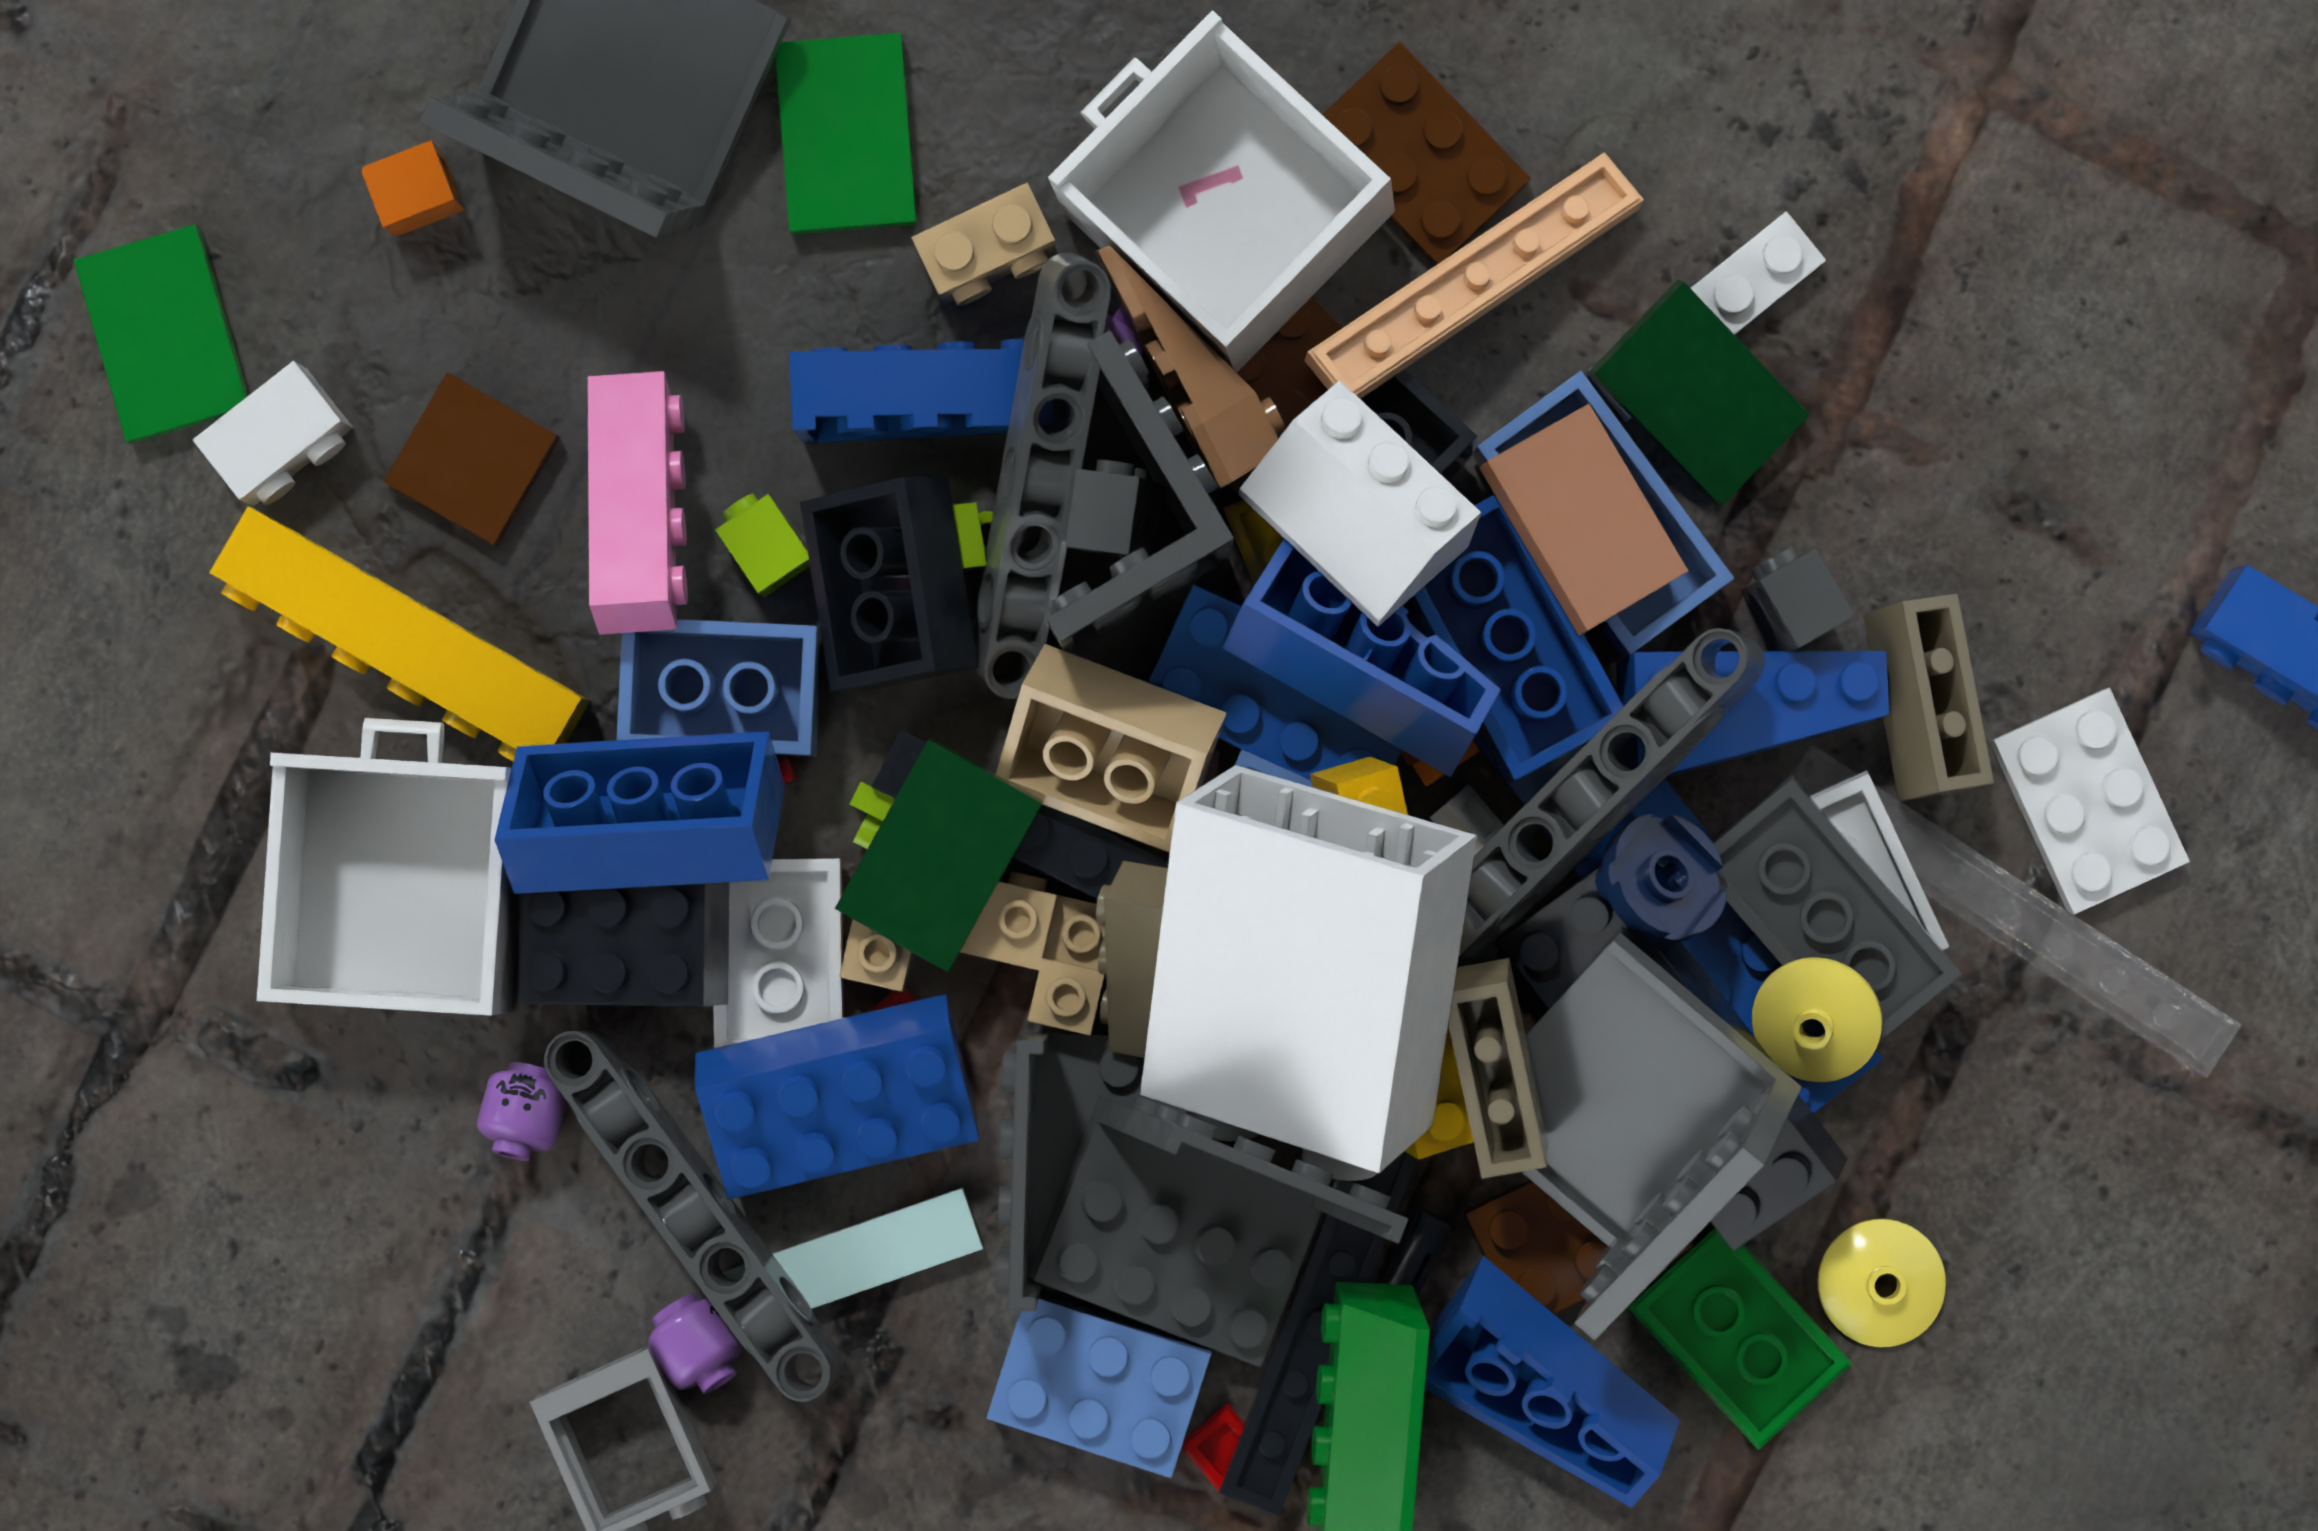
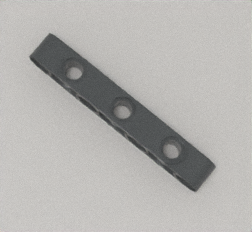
(1039, 471)
(1599, 789)
(693, 1213)

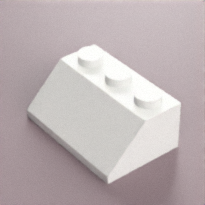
(1360, 503)

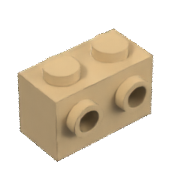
(986, 246)

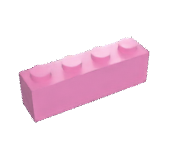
(633, 503)

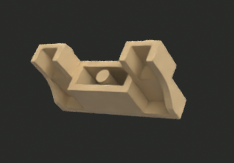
(1017, 928)

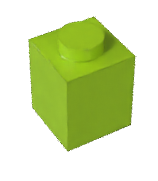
(763, 543)

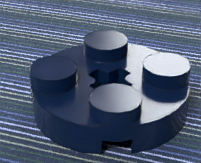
(1640, 900)

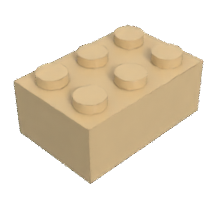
(1107, 745)

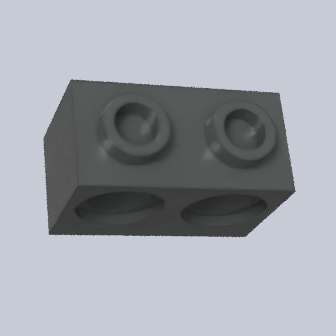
(1115, 510)
(1796, 599)

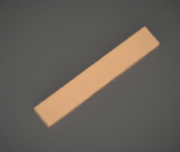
(1476, 278)

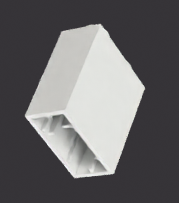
(1306, 969)

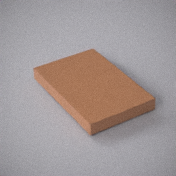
(1583, 519)

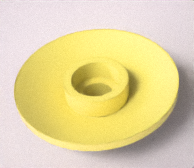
(1822, 992)
(1849, 1278)

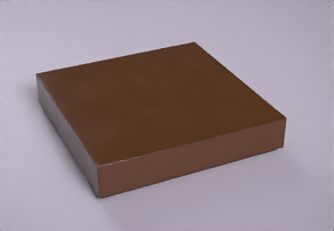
(471, 459)

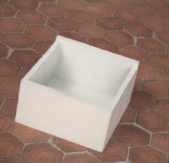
(1247, 247)
(387, 882)

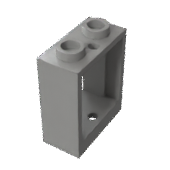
(678, 1499)

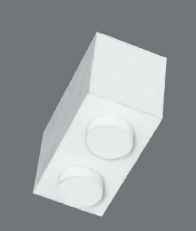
(274, 435)

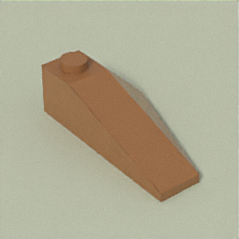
(1208, 397)

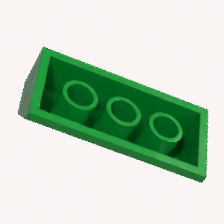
(1371, 1409)

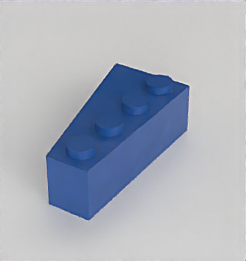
(905, 392)
(2266, 634)
(1378, 677)
(1792, 701)
(1546, 1386)

